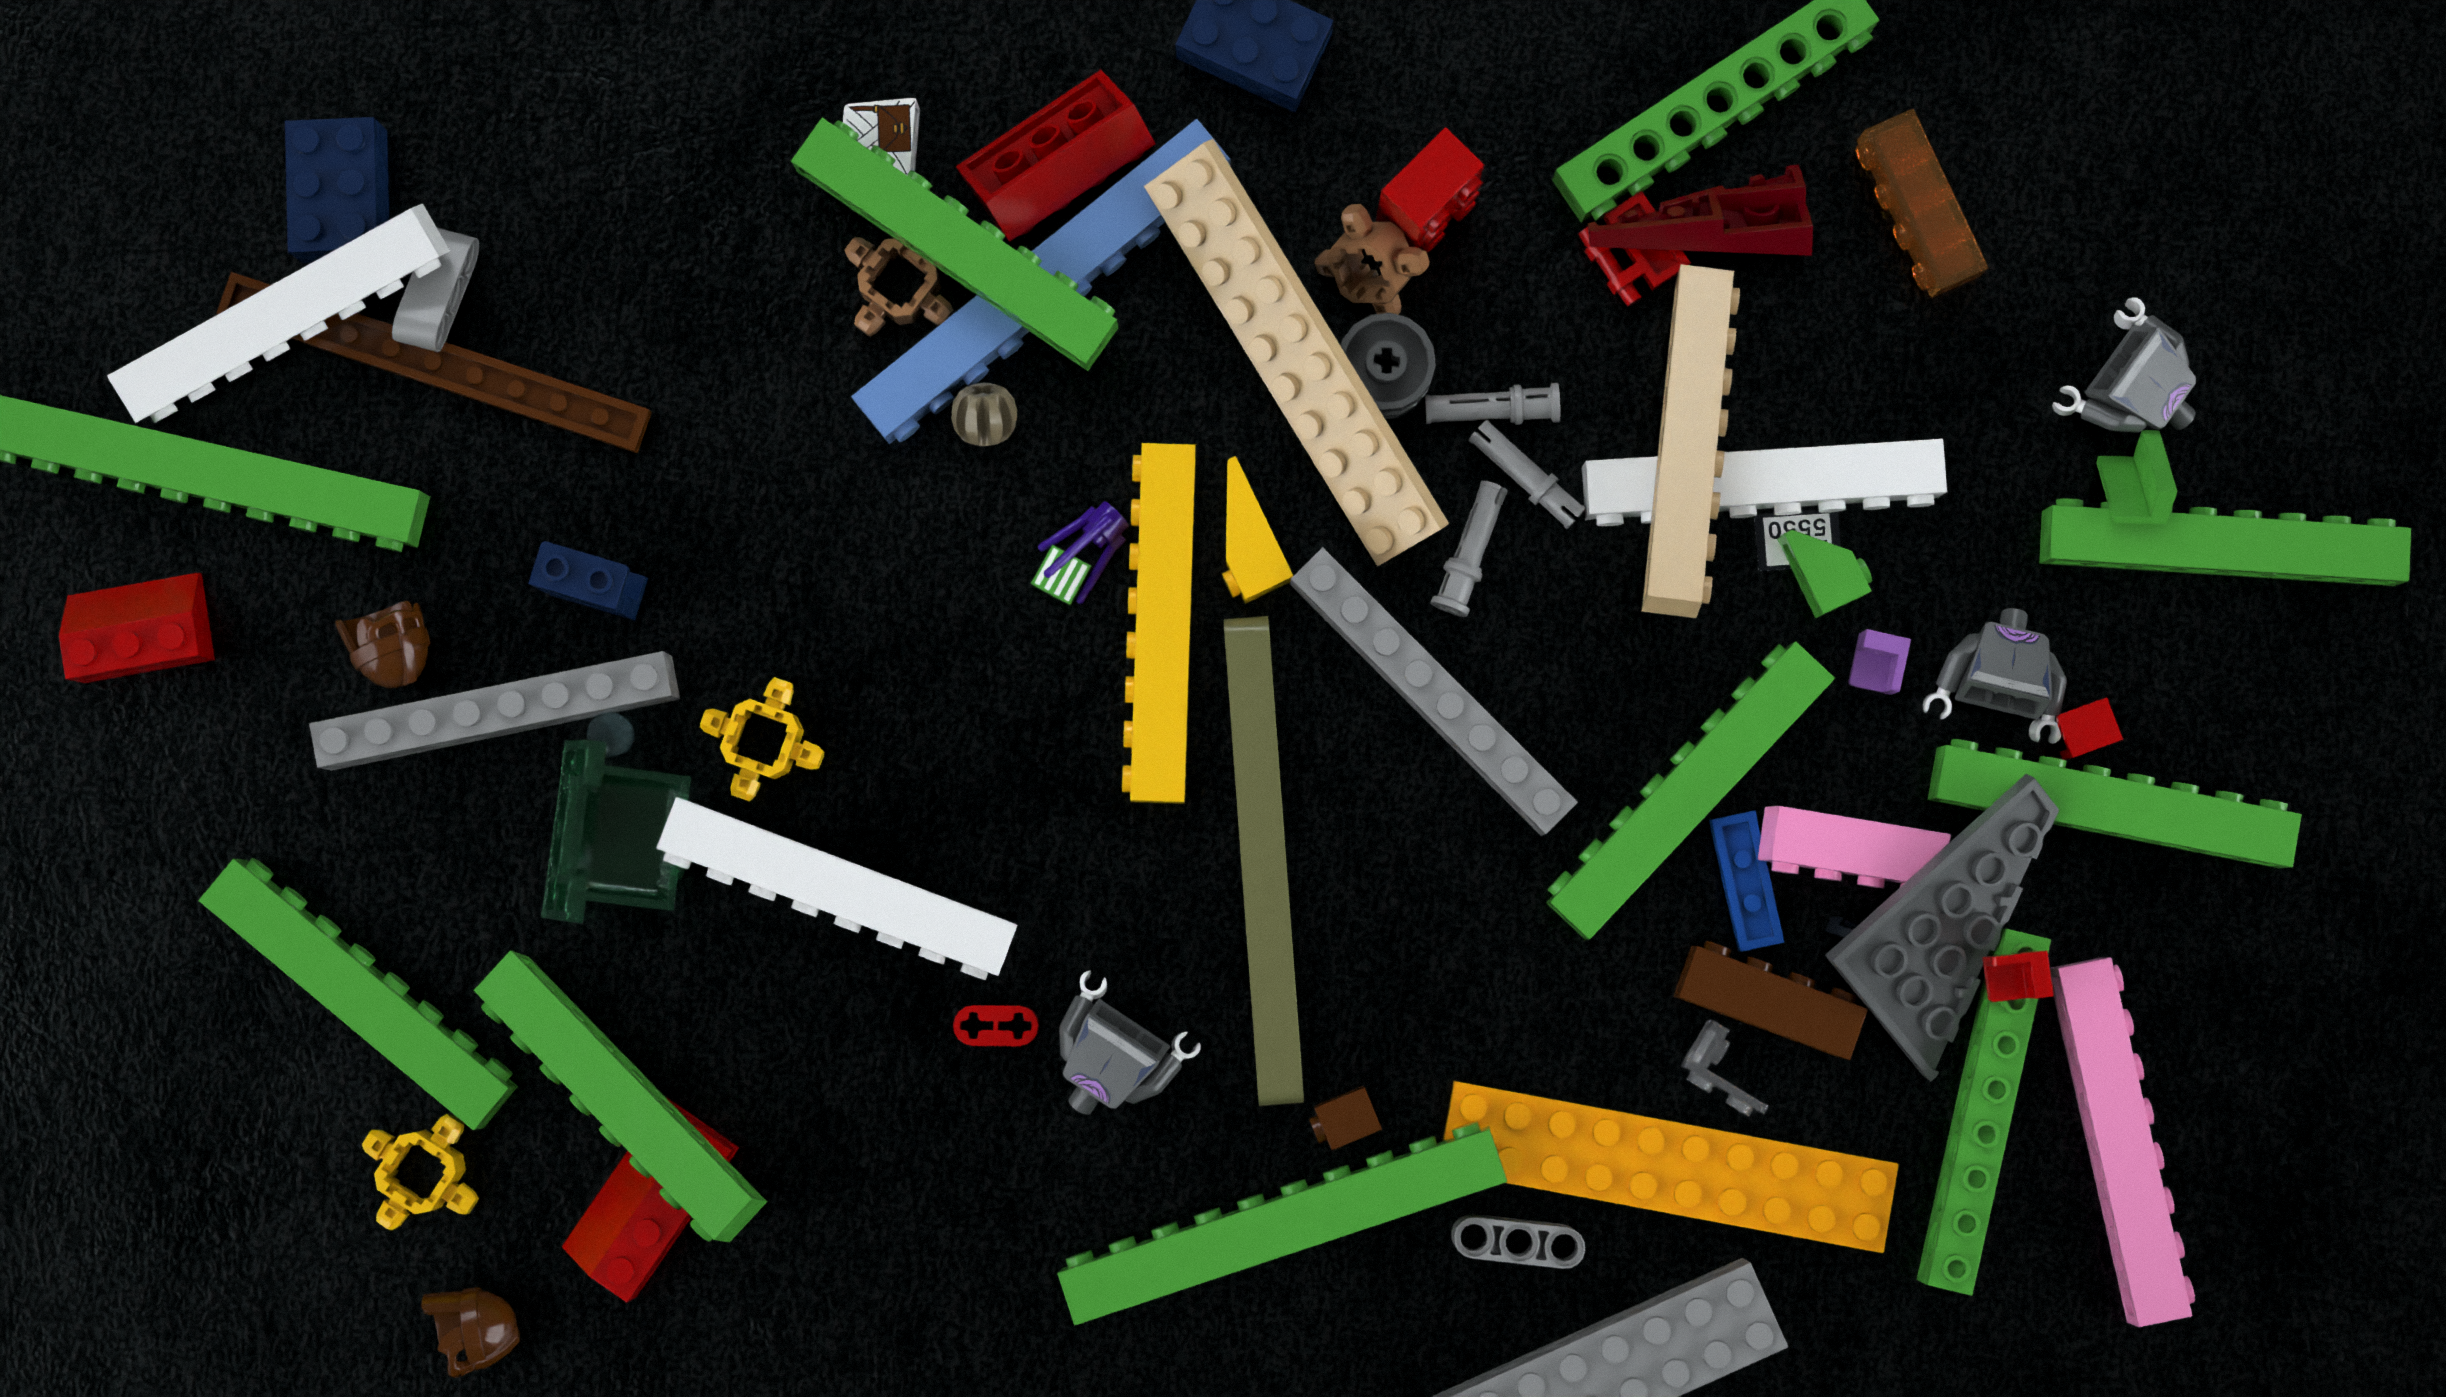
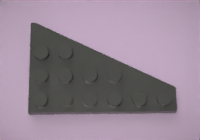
(1926, 943)

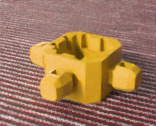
(718, 724)
(382, 1146)

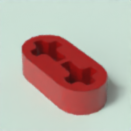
(996, 1014)

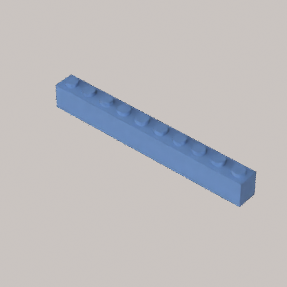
(980, 333)

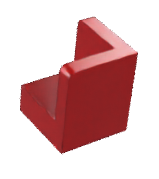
(2088, 728)
(2018, 976)

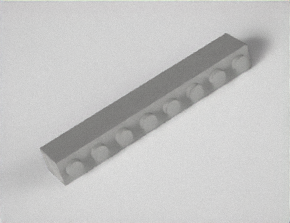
(1432, 692)
(494, 711)

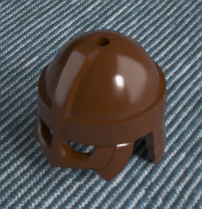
(388, 644)
(472, 1321)

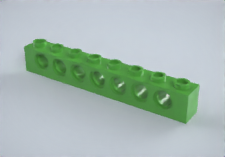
(1578, 177)
(1978, 1132)

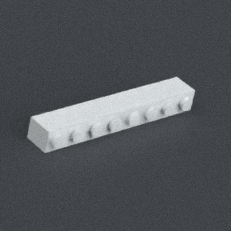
(280, 313)
(1781, 480)
(837, 887)

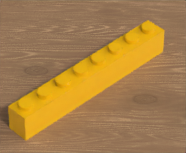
(1162, 623)

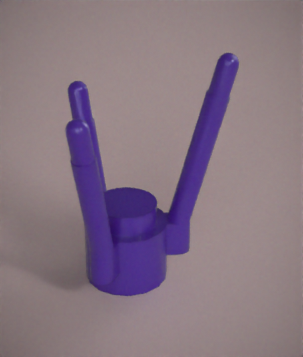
(1101, 527)

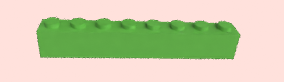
(955, 243)
(2229, 544)
(1690, 790)
(2123, 807)
(359, 993)
(620, 1098)

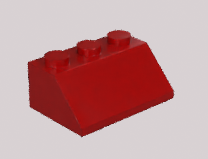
(135, 629)

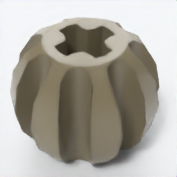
(984, 414)

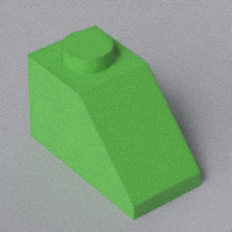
(1825, 572)

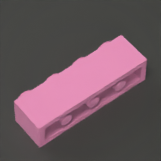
(1845, 846)

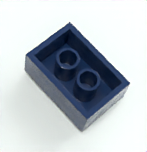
(1256, 45)
(334, 183)

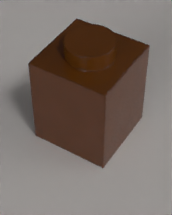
(1345, 1118)

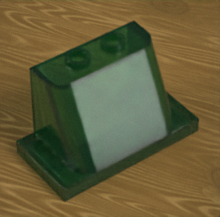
(609, 835)

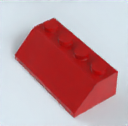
(1056, 155)
(631, 1224)

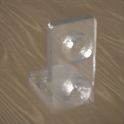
(1711, 1047)

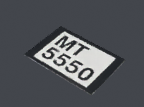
(1809, 522)

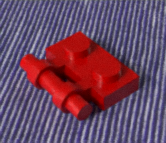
(1652, 264)

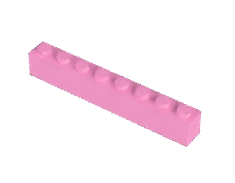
(2121, 1142)

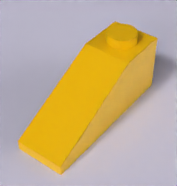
(1251, 548)

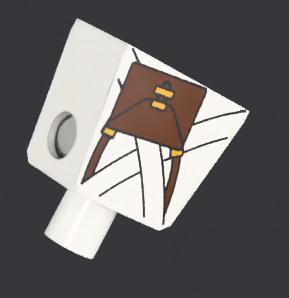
(888, 125)

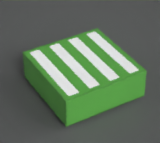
(1066, 581)

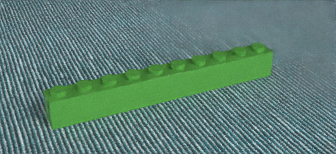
(211, 472)
(1281, 1225)

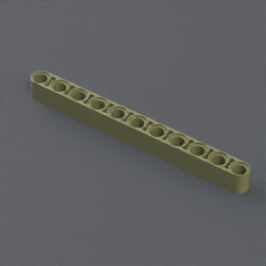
(1263, 861)

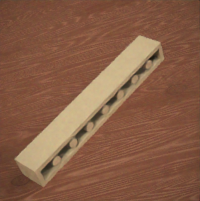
(1689, 442)

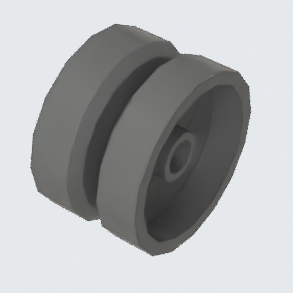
(1403, 346)

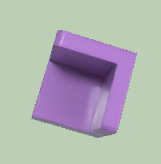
(1879, 662)

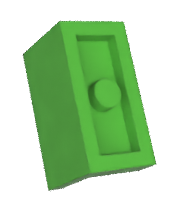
(2139, 486)

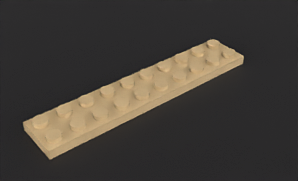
(1295, 353)

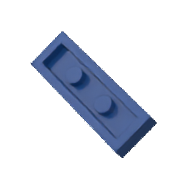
(1746, 881)

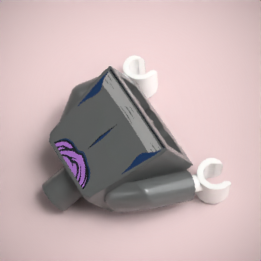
(2140, 381)
(2005, 672)
(1112, 1055)

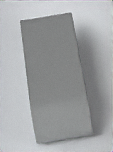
(434, 299)
(1539, 1248)

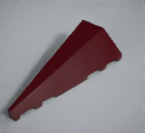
(1749, 219)

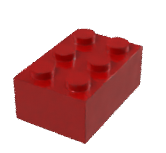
(1432, 191)

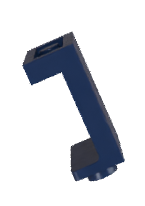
(587, 580)

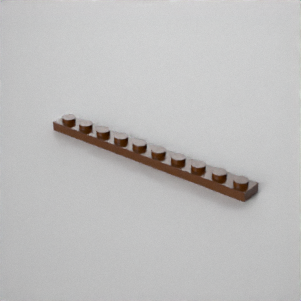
(471, 375)

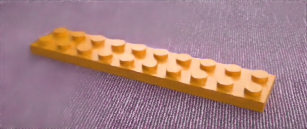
(1682, 1167)

